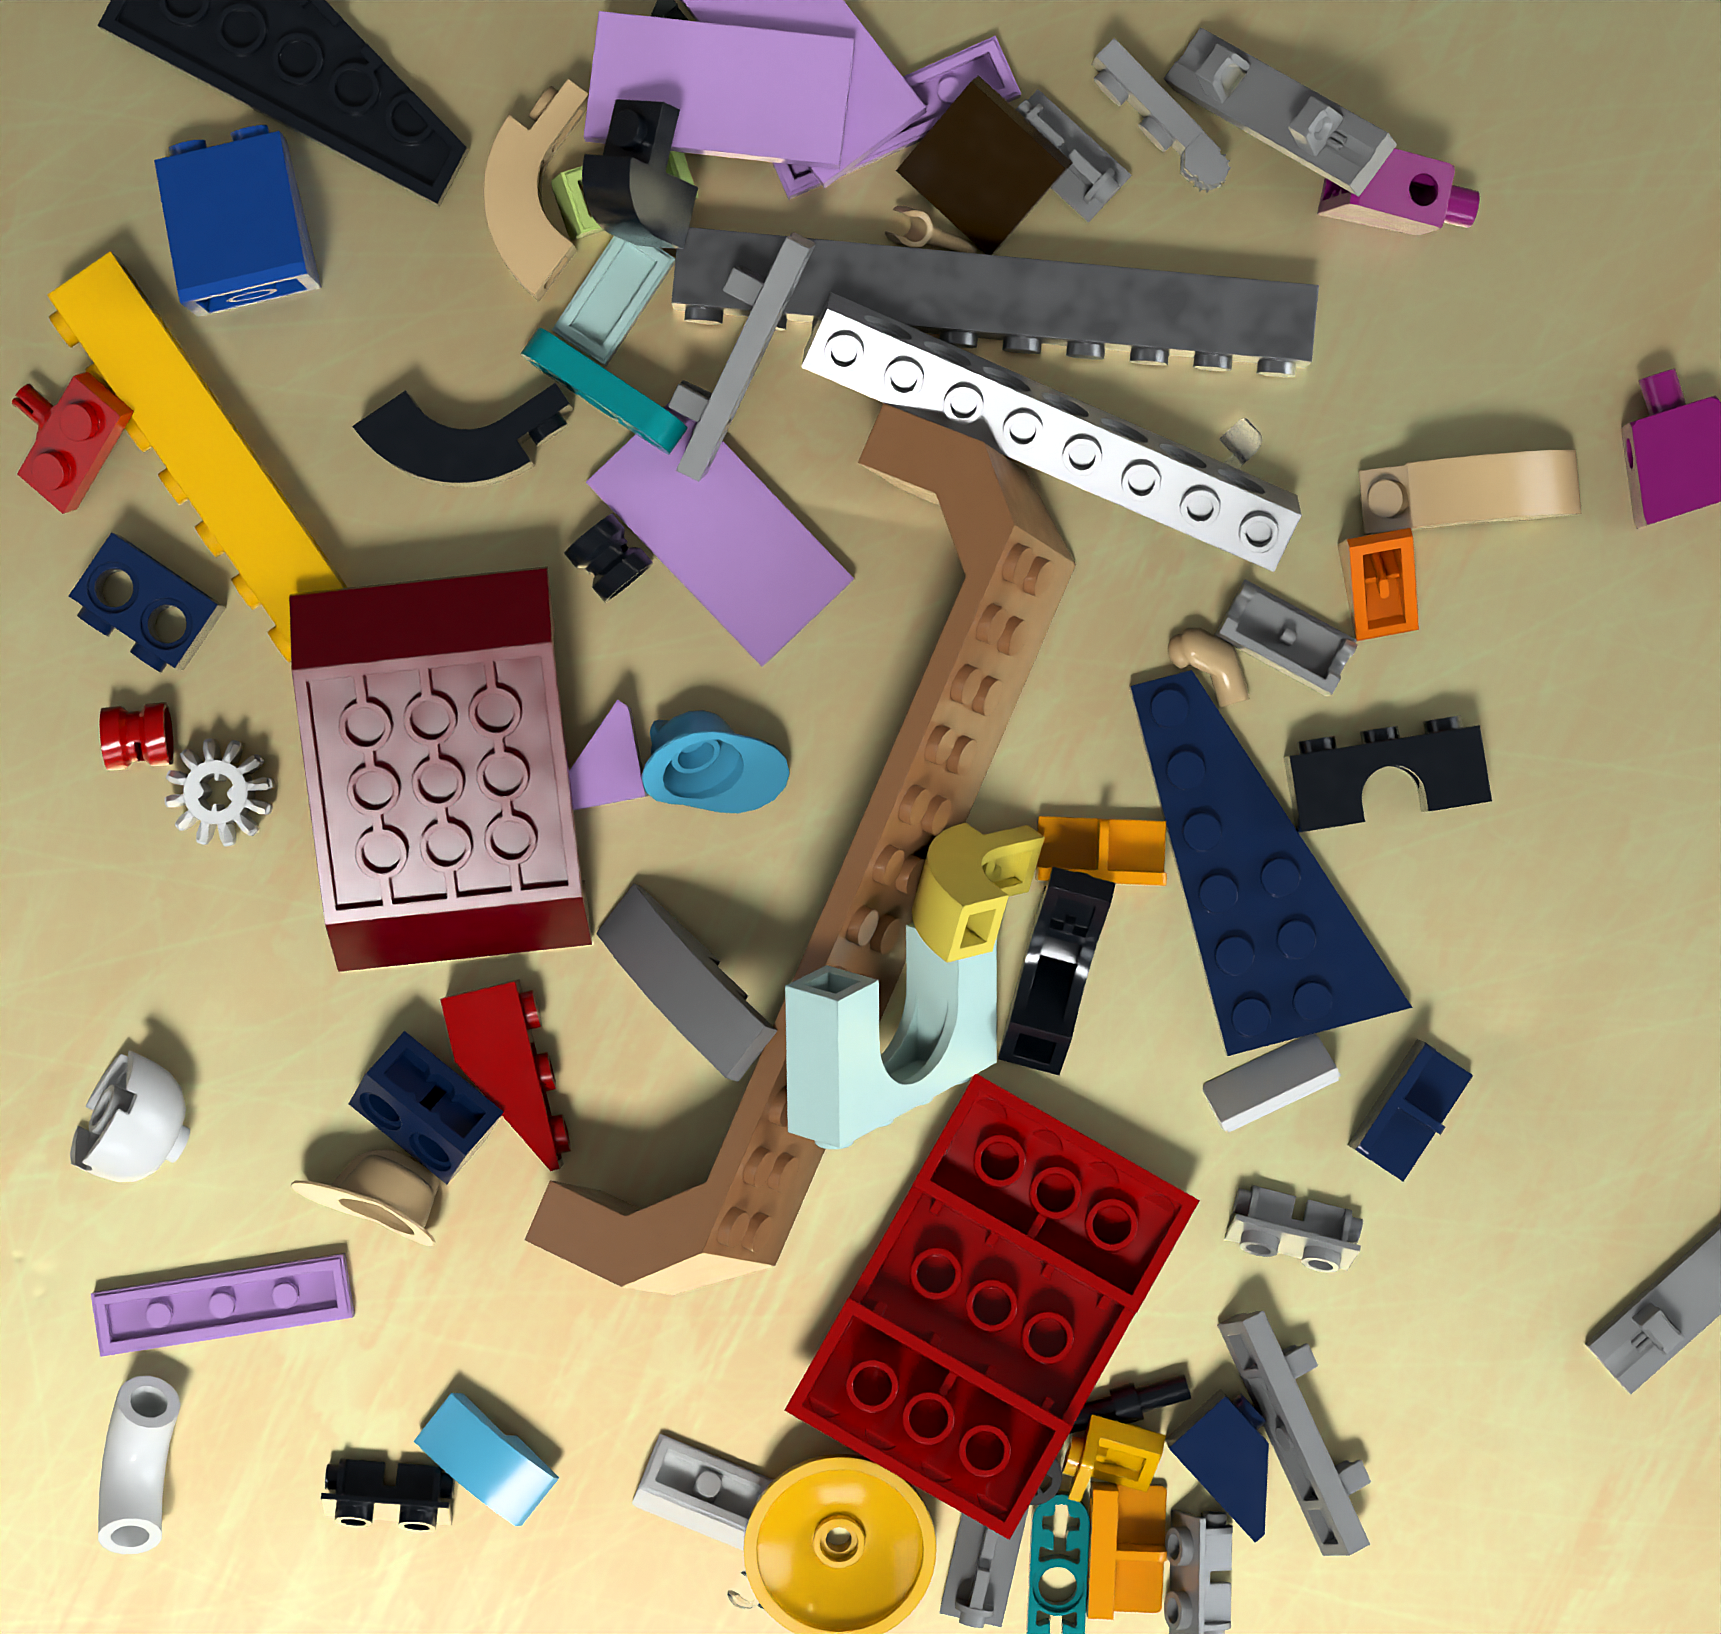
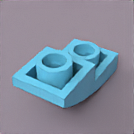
(485, 1460)

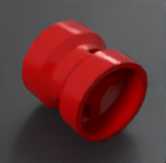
(136, 736)

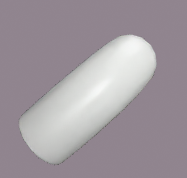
(136, 1465)

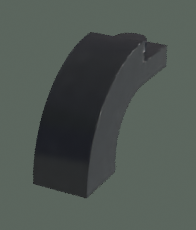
(462, 456)
(1055, 970)

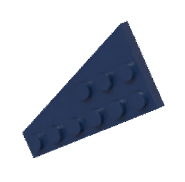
(1262, 911)

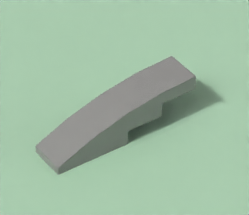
(685, 983)

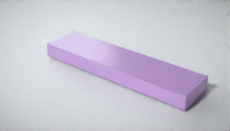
(937, 88)
(222, 1304)

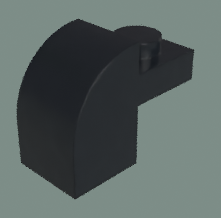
(629, 182)

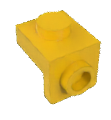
(1113, 1454)

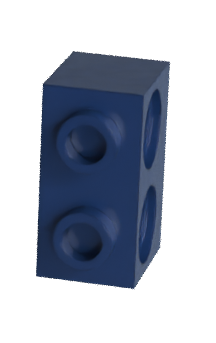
(153, 591)
(425, 1107)

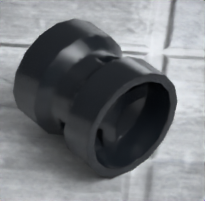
(608, 557)

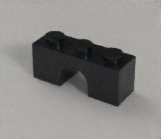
(1443, 763)

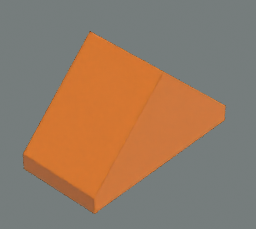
(1380, 583)

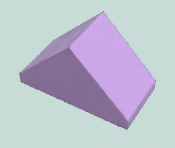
(609, 764)

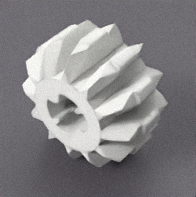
(241, 793)

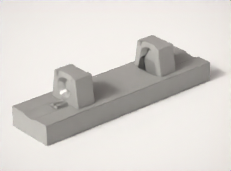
(1280, 112)
(717, 409)
(1663, 1316)
(1272, 1386)

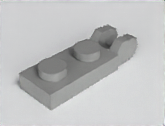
(1164, 119)

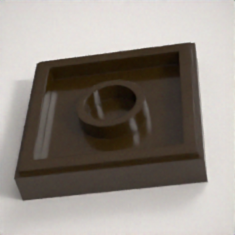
(984, 166)

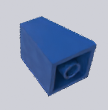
(235, 222)

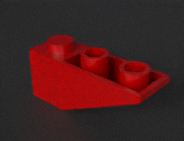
(498, 1053)

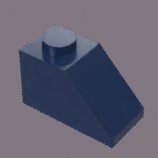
(1228, 1457)

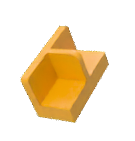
(1104, 849)
(1125, 1549)

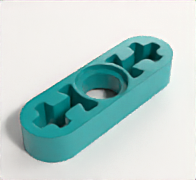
(604, 391)
(1075, 1537)

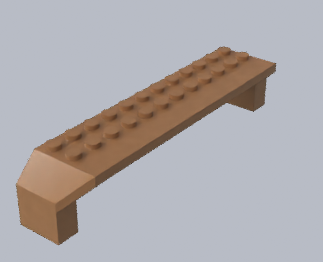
(929, 783)

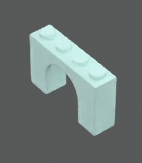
(833, 1056)

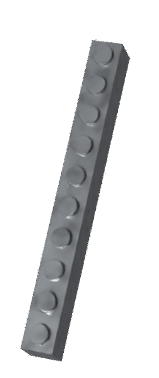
(1020, 301)

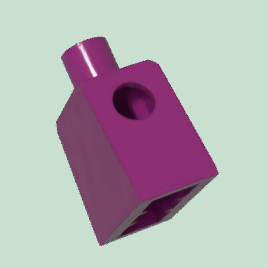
(1388, 202)
(1672, 452)

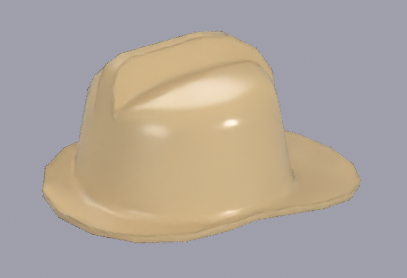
(382, 1189)

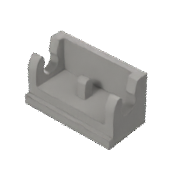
(1286, 638)

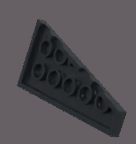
(304, 72)

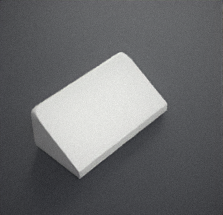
(1270, 1082)
(699, 1491)

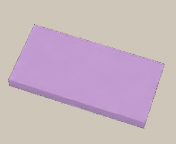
(735, 86)
(878, 96)
(724, 540)

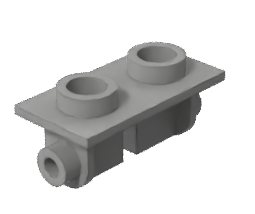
(1094, 173)
(1317, 1240)
(1194, 1550)
(980, 1573)

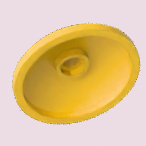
(849, 1586)

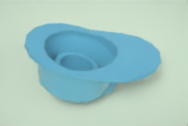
(711, 767)

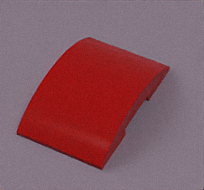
(992, 1306)

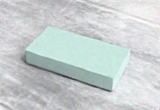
(613, 298)

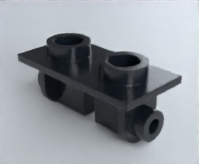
(365, 1498)

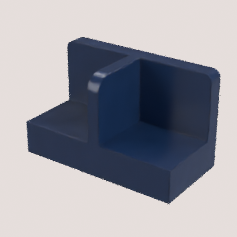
(1410, 1110)

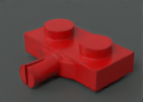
(70, 438)

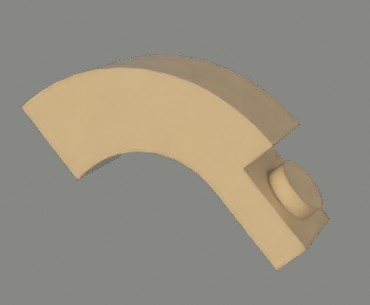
(514, 188)
(1470, 490)

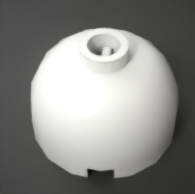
(132, 1122)

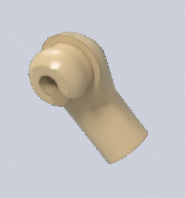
(1214, 657)

